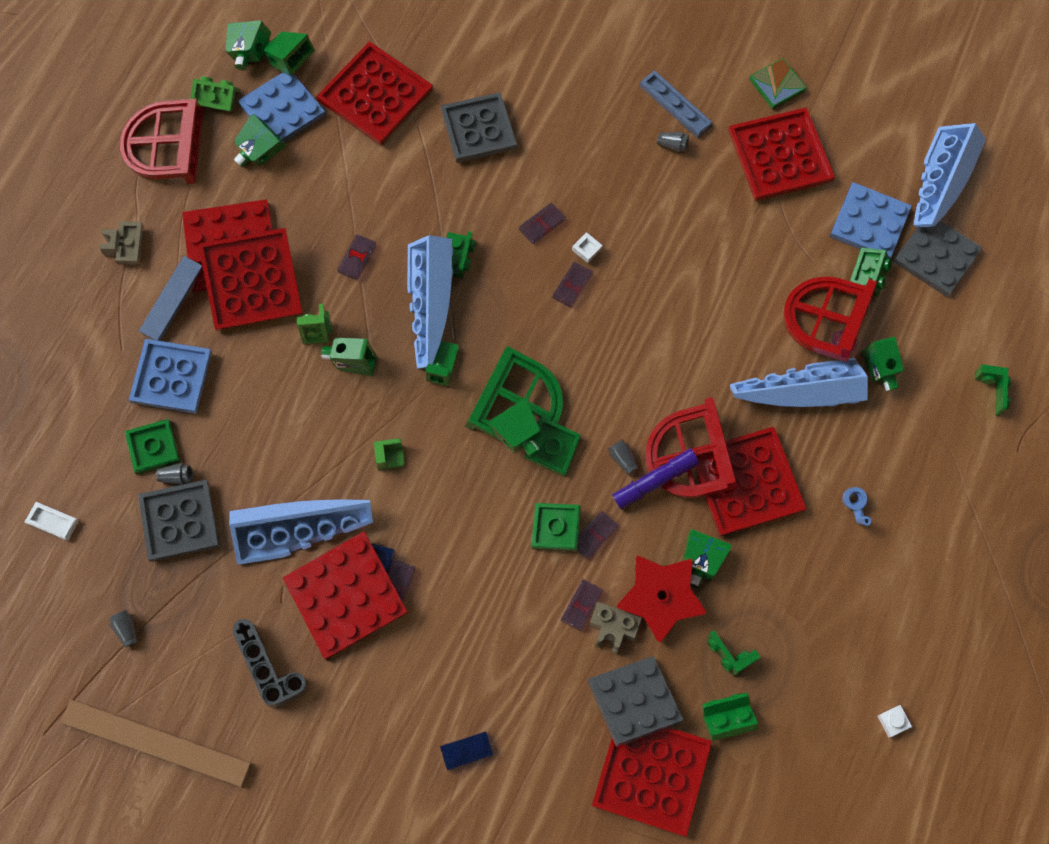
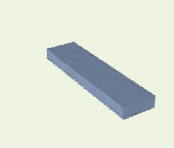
(676, 104)
(171, 299)

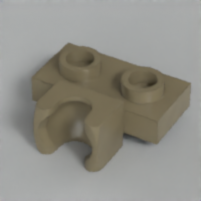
(124, 243)
(614, 625)

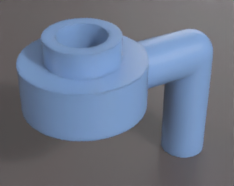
(858, 505)

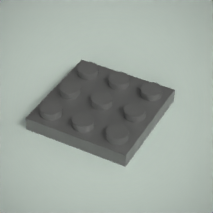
(478, 127)
(938, 256)
(178, 520)
(635, 701)

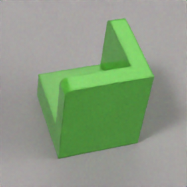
(389, 454)

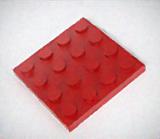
(375, 93)
(781, 154)
(222, 223)
(250, 279)
(763, 480)
(345, 595)
(654, 779)

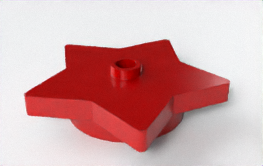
(658, 613)

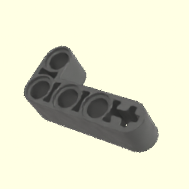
(262, 662)

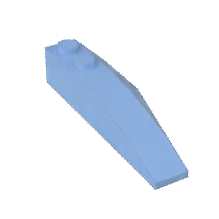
(947, 170)
(430, 286)
(816, 385)
(285, 527)

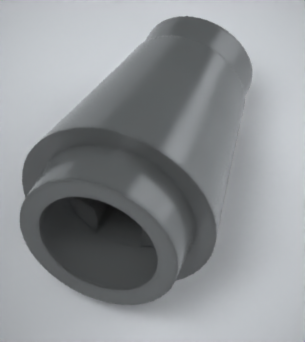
(673, 140)
(623, 456)
(175, 474)
(124, 628)

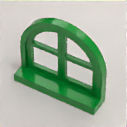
(494, 387)

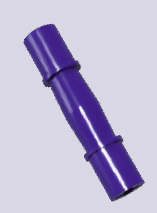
(655, 479)

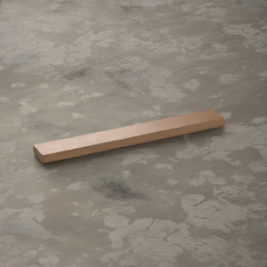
(156, 743)

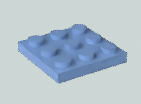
(283, 106)
(870, 219)
(170, 376)

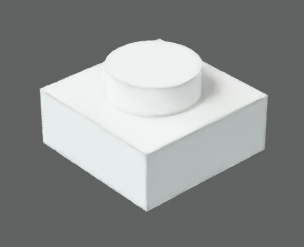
(587, 247)
(894, 721)

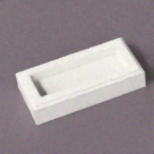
(51, 521)

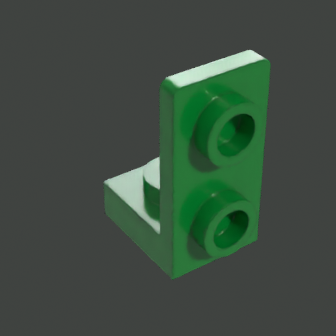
(443, 364)
(993, 374)
(729, 664)

